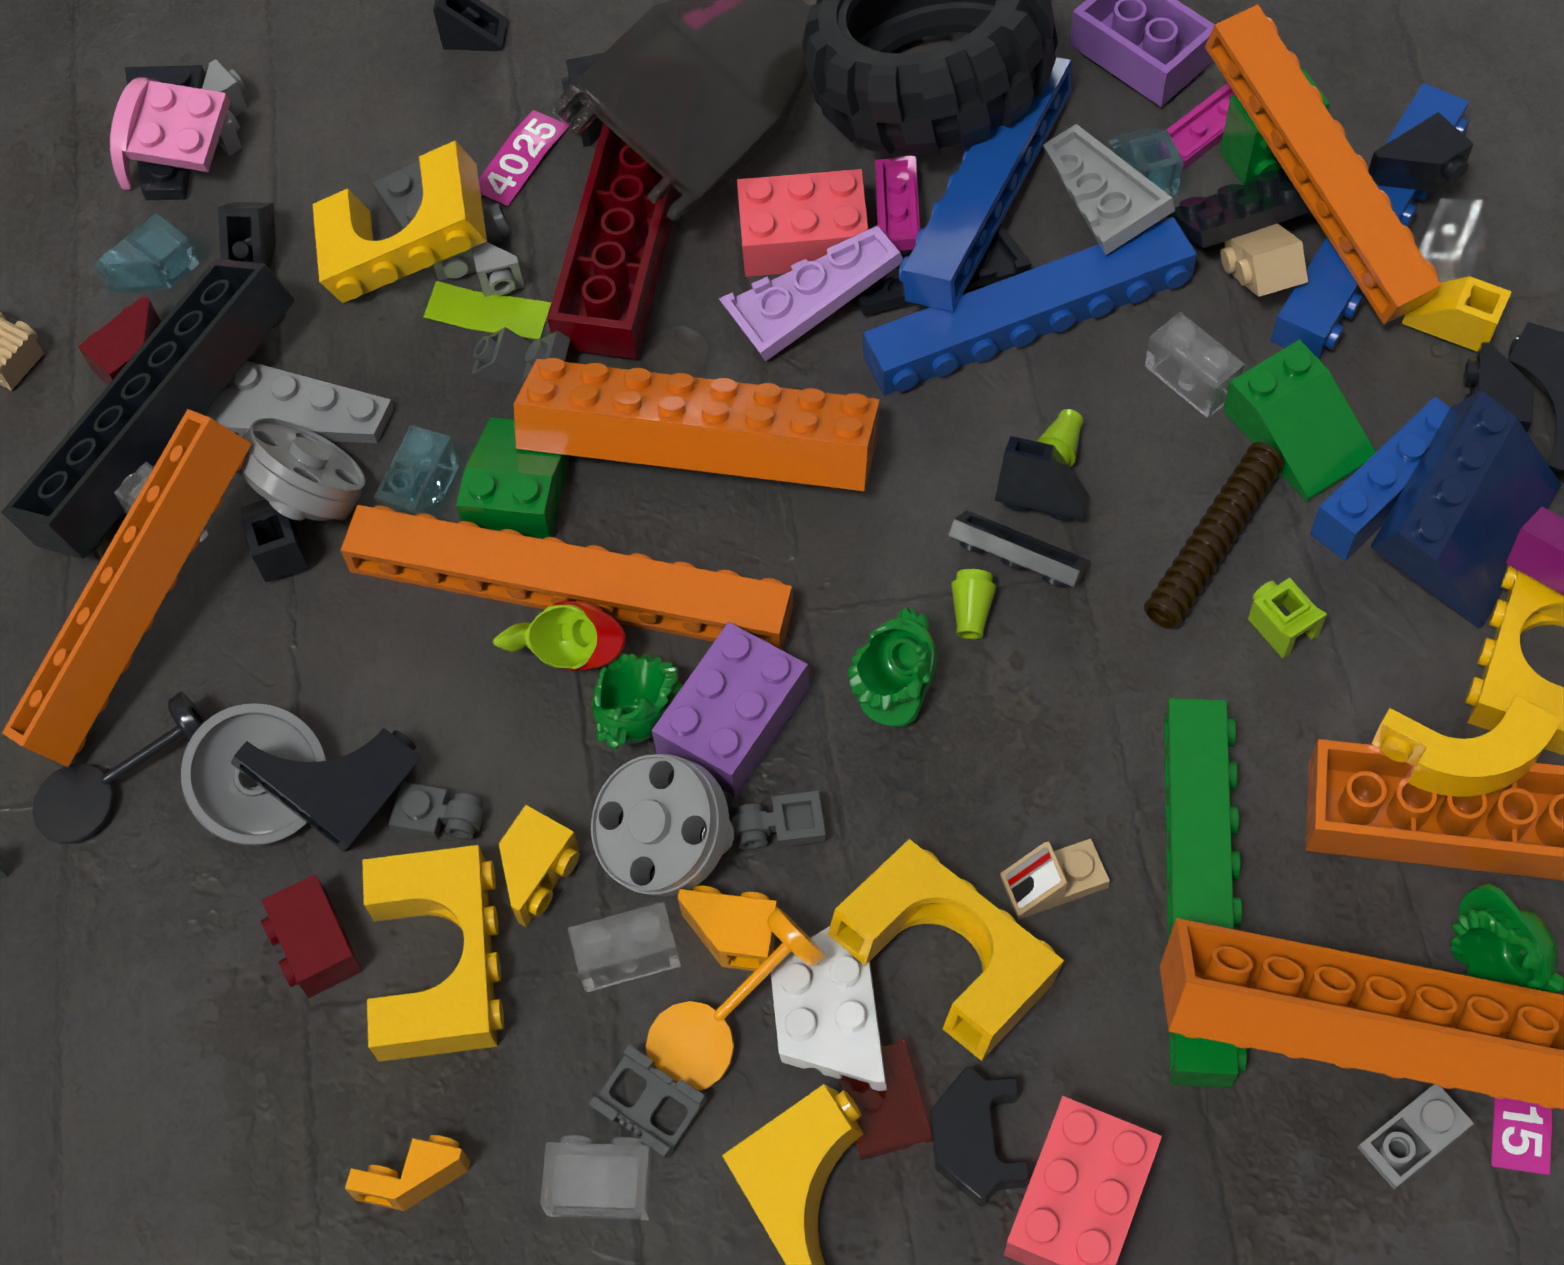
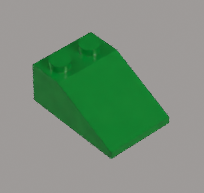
(1303, 415)
(511, 485)

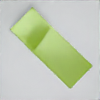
(487, 314)

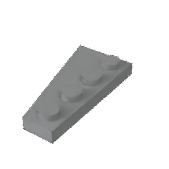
(1105, 188)
(320, 406)

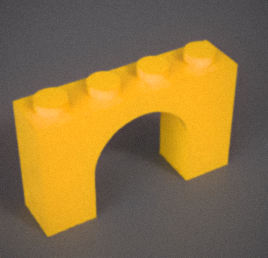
(444, 226)
(1505, 668)
(919, 890)
(462, 1008)

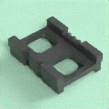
(639, 1116)

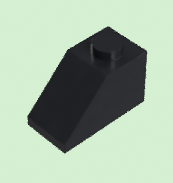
(1422, 157)
(247, 232)

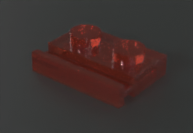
(893, 1116)

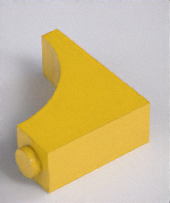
(788, 1165)

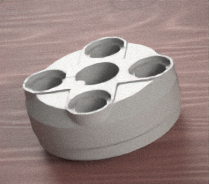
(300, 471)
(660, 825)

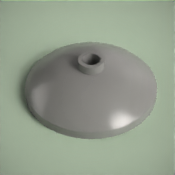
(217, 788)

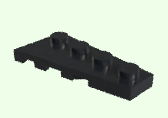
(160, 180)
(999, 262)

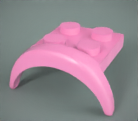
(165, 126)

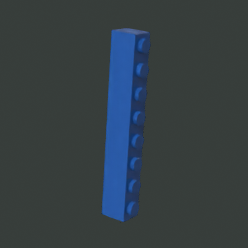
(978, 200)
(1331, 293)
(1027, 307)

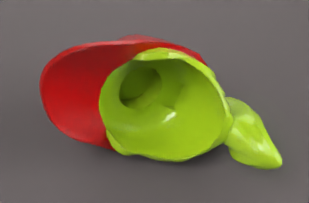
(567, 636)

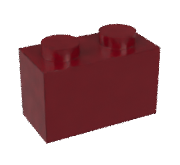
(310, 937)

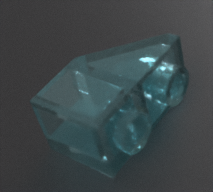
(1151, 154)
(147, 259)
(419, 471)

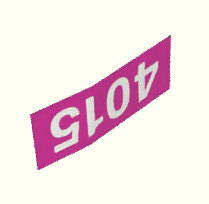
(1521, 1136)

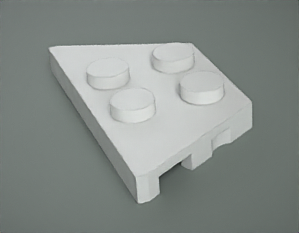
(828, 1015)

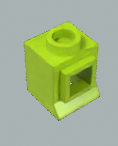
(1274, 625)

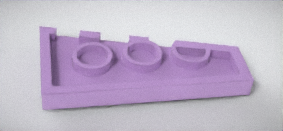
(795, 302)

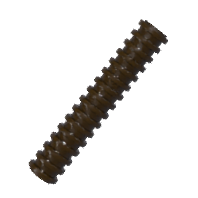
(1214, 535)

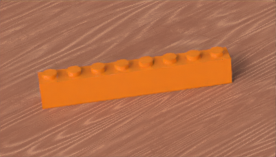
(1322, 164)
(127, 588)

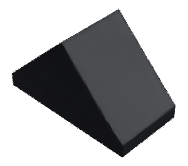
(469, 25)

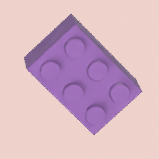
(1144, 43)
(733, 707)

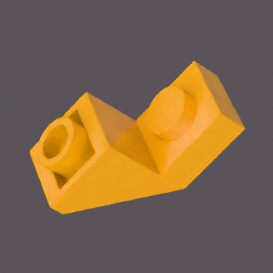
(426, 1170)

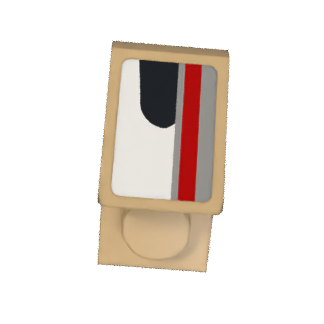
(1053, 877)

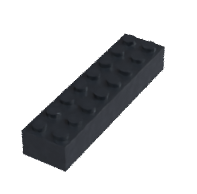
(176, 369)

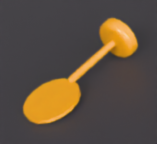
(695, 1040)

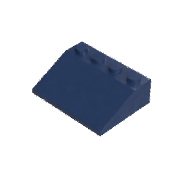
(1467, 506)

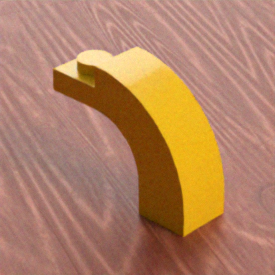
(1472, 764)

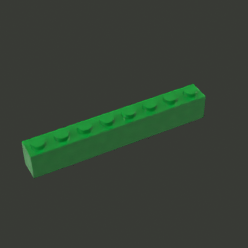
(1201, 858)

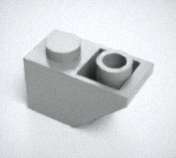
(1416, 1136)

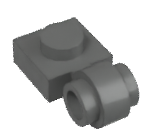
(424, 810)
(794, 818)

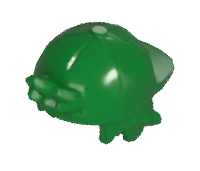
(895, 669)
(632, 698)
(1504, 942)

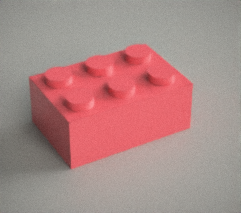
(798, 217)
(1082, 1189)

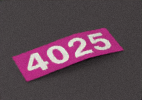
(520, 156)

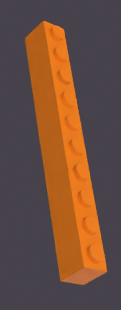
(548, 571)

